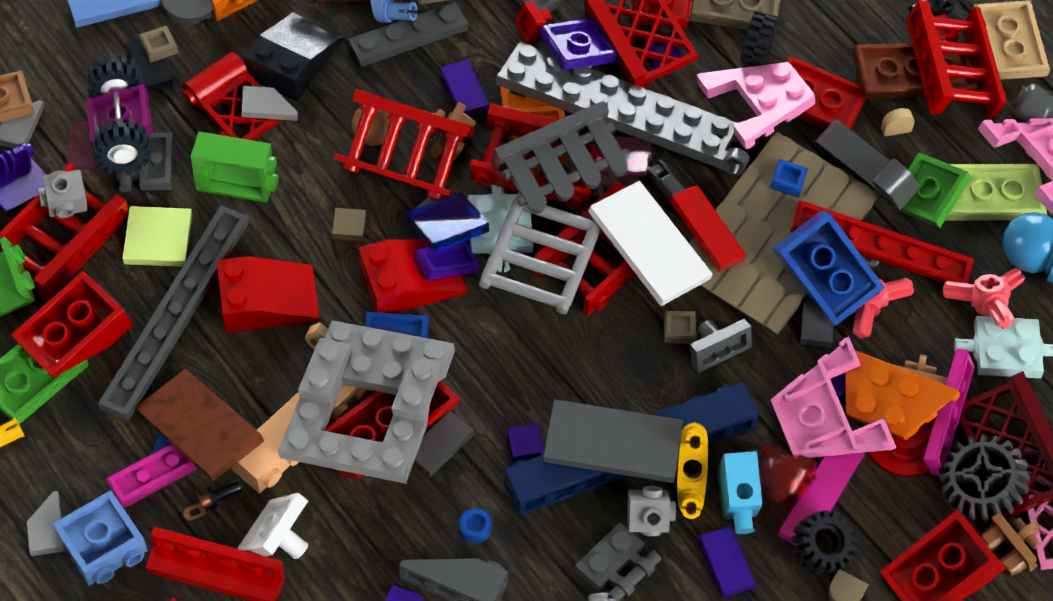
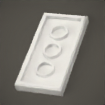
(650, 243)

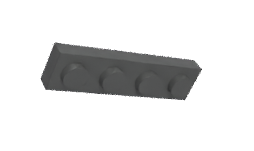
(407, 34)

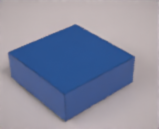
(788, 178)

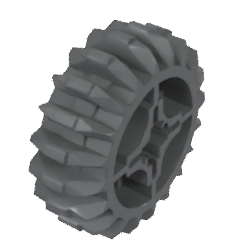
(958, 475)

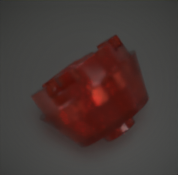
(785, 474)

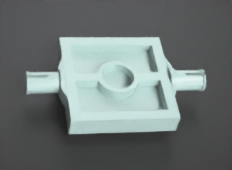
(495, 209)
(1007, 350)

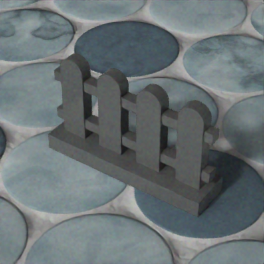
(566, 132)

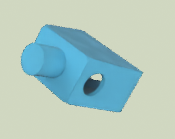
(740, 489)

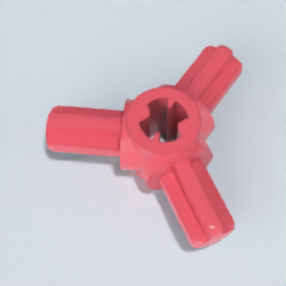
(988, 295)
(865, 314)

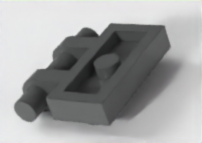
(158, 171)
(610, 556)

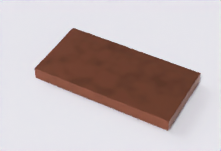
(894, 72)
(199, 424)

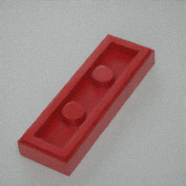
(708, 228)

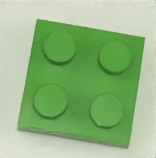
(939, 189)

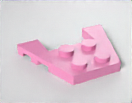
(770, 90)
(1035, 138)
(815, 418)

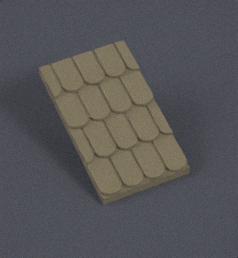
(763, 218)

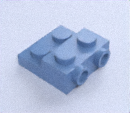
(101, 538)

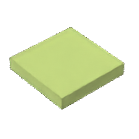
(157, 236)

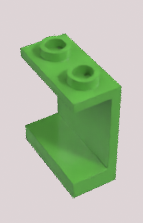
(15, 282)

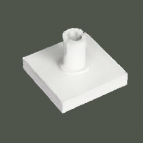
(274, 526)

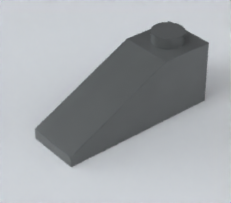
(457, 578)

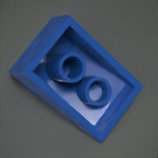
(828, 267)

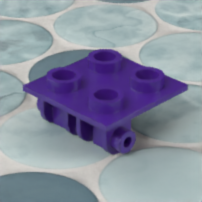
(19, 177)

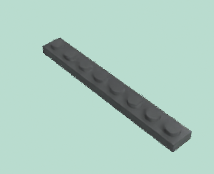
(173, 314)

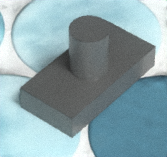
(719, 344)

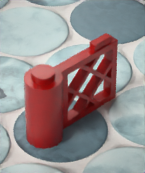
(215, 86)

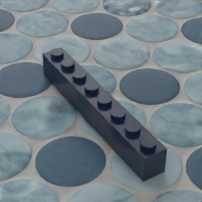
(540, 484)

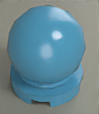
(1029, 243)

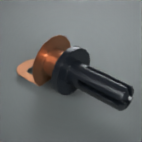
(210, 498)

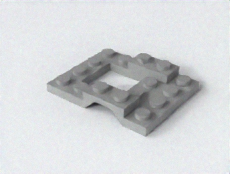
(376, 362)

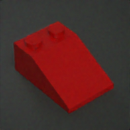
(397, 280)
(266, 293)
(72, 326)
(944, 564)

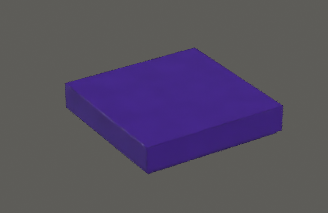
(578, 44)

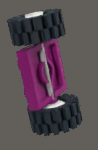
(118, 115)

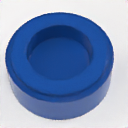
(475, 525)

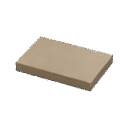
(1015, 39)

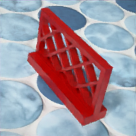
(628, 58)

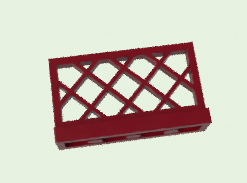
(1036, 427)

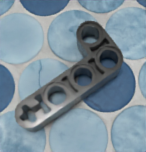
(869, 166)

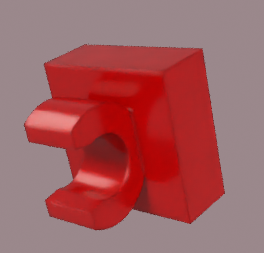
(530, 21)

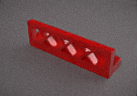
(215, 566)

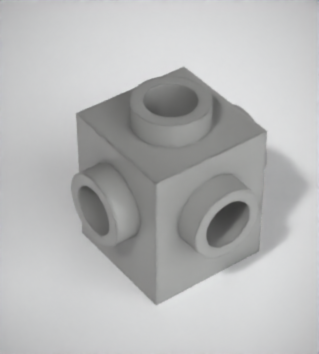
(63, 193)
(650, 511)

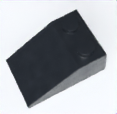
(290, 54)

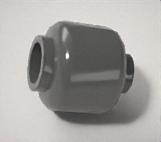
(1032, 103)

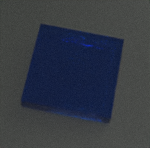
(447, 221)

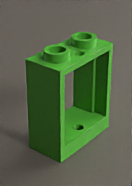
(233, 180)

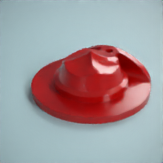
(908, 457)

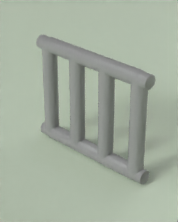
(572, 277)

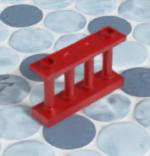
(936, 72)
(398, 115)
(519, 123)
(68, 256)
(596, 297)

